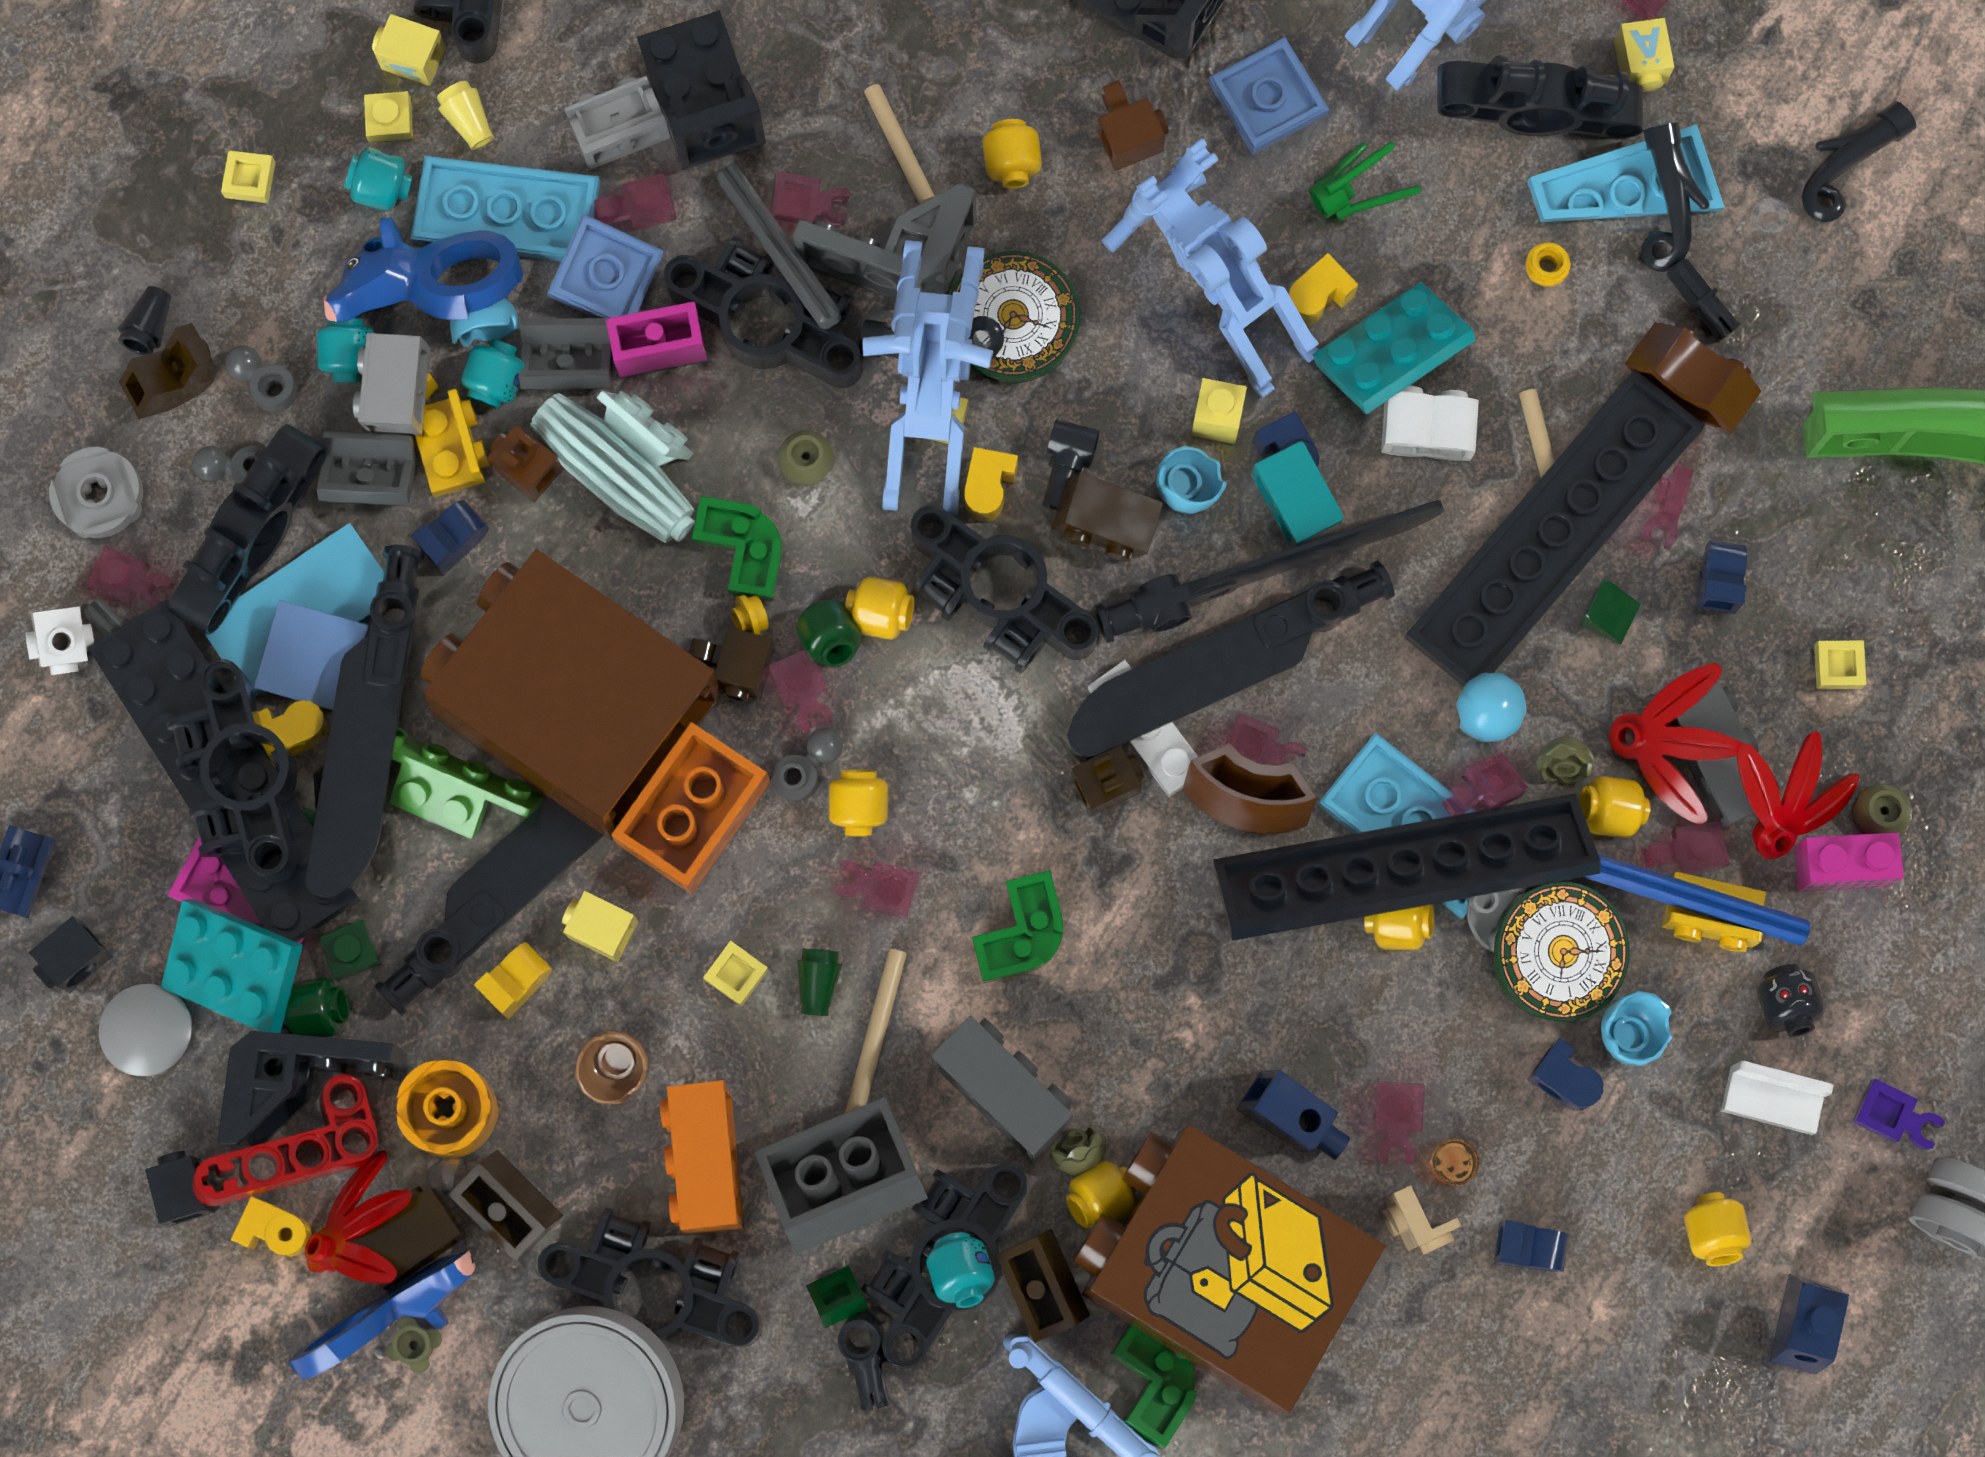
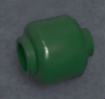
(828, 633)
(316, 1008)

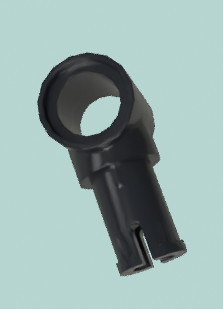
(1070, 452)
(866, 1360)

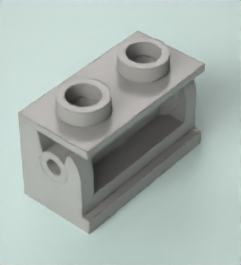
(617, 121)
(392, 383)

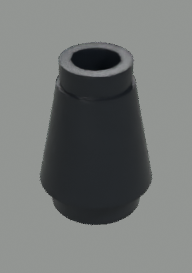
(145, 323)

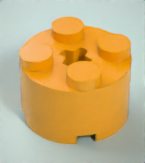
(419, 1108)

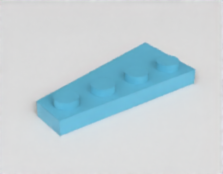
(1619, 184)

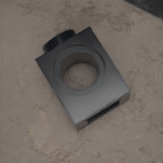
(69, 955)
(173, 1190)

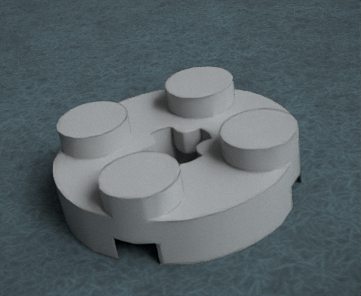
(73, 481)

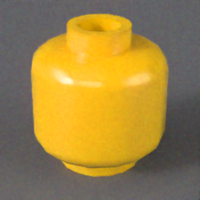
(1012, 153)
(881, 607)
(858, 801)
(1614, 806)
(1402, 928)
(1098, 1192)
(1717, 1229)

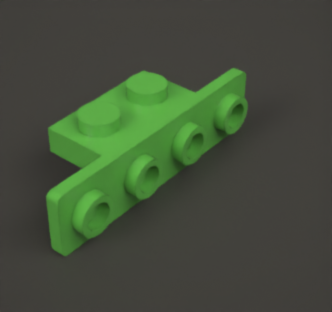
(451, 789)

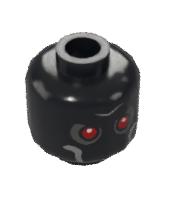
(1790, 1000)

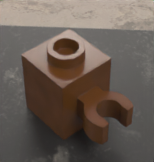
(1130, 130)
(524, 462)

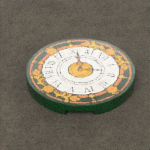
(1034, 310)
(1561, 951)

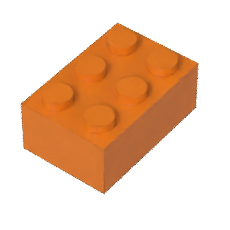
(691, 808)
(702, 1158)

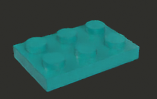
(1394, 347)
(231, 966)

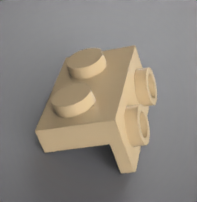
(1408, 1219)

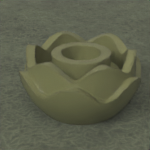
(806, 471)
(1565, 760)
(1868, 814)
(1078, 1150)

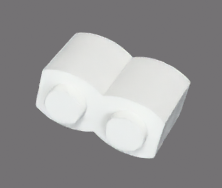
(1430, 425)

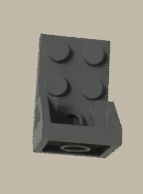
(940, 223)

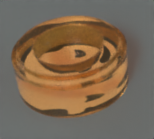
(1454, 1162)

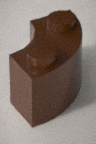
(1694, 376)
(1249, 793)

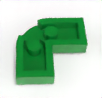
(752, 537)
(1033, 938)
(1168, 1387)

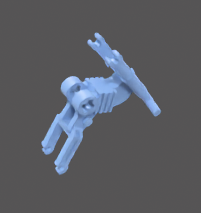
(1451, 17)
(1217, 256)
(934, 355)
(1057, 1404)

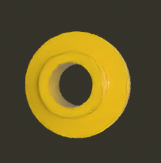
(1552, 253)
(749, 615)

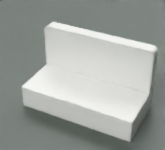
(1775, 1097)

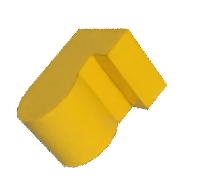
(1321, 286)
(984, 483)
(298, 728)
(514, 979)
(280, 1229)

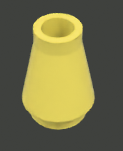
(465, 113)

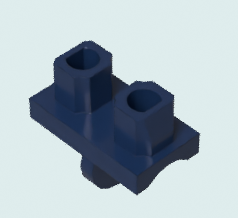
(22, 868)

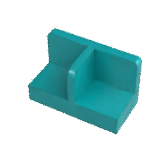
(1296, 494)

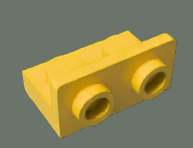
(448, 446)
(1694, 926)

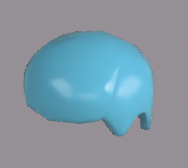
(486, 324)
(1189, 480)
(1491, 707)
(1636, 1028)

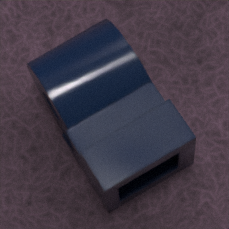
(1284, 434)
(451, 536)
(1722, 577)
(1565, 1081)
(1530, 1247)

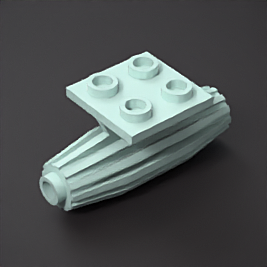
(620, 459)

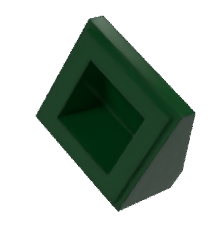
(1610, 612)

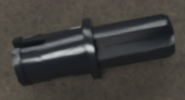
(1702, 299)

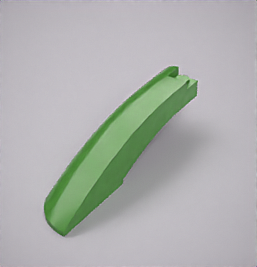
(1897, 422)

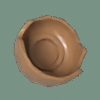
(611, 1067)

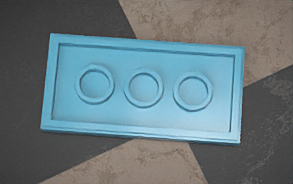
(524, 204)
(331, 578)
(1387, 791)

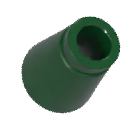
(817, 980)

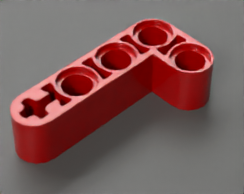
(283, 1155)

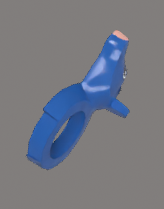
(395, 272)
(415, 1297)

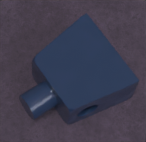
(1276, 1105)
(1809, 1325)

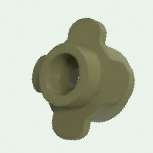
(400, 1346)

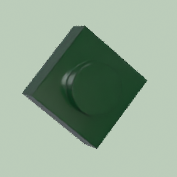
(350, 950)
(837, 1296)

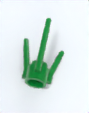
(1334, 191)

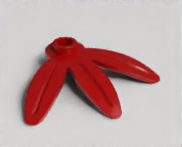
(1655, 739)
(1787, 819)
(331, 1246)

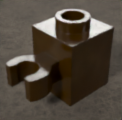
(739, 663)
(1107, 780)

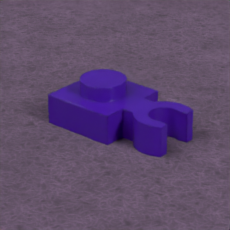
(1891, 1113)

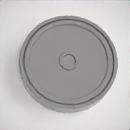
(586, 1388)

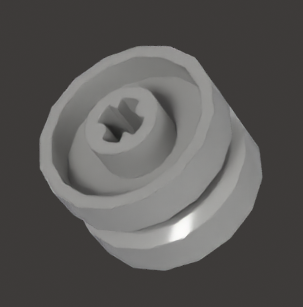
(1957, 1210)

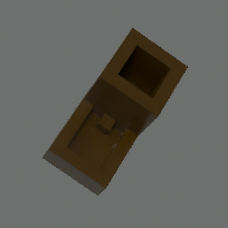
(170, 376)

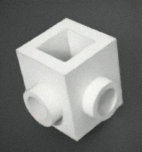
(63, 621)

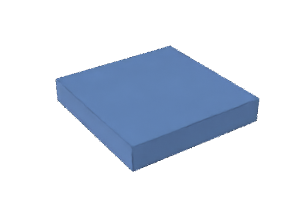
(1268, 96)
(604, 271)
(306, 653)

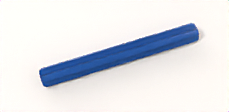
(1702, 900)

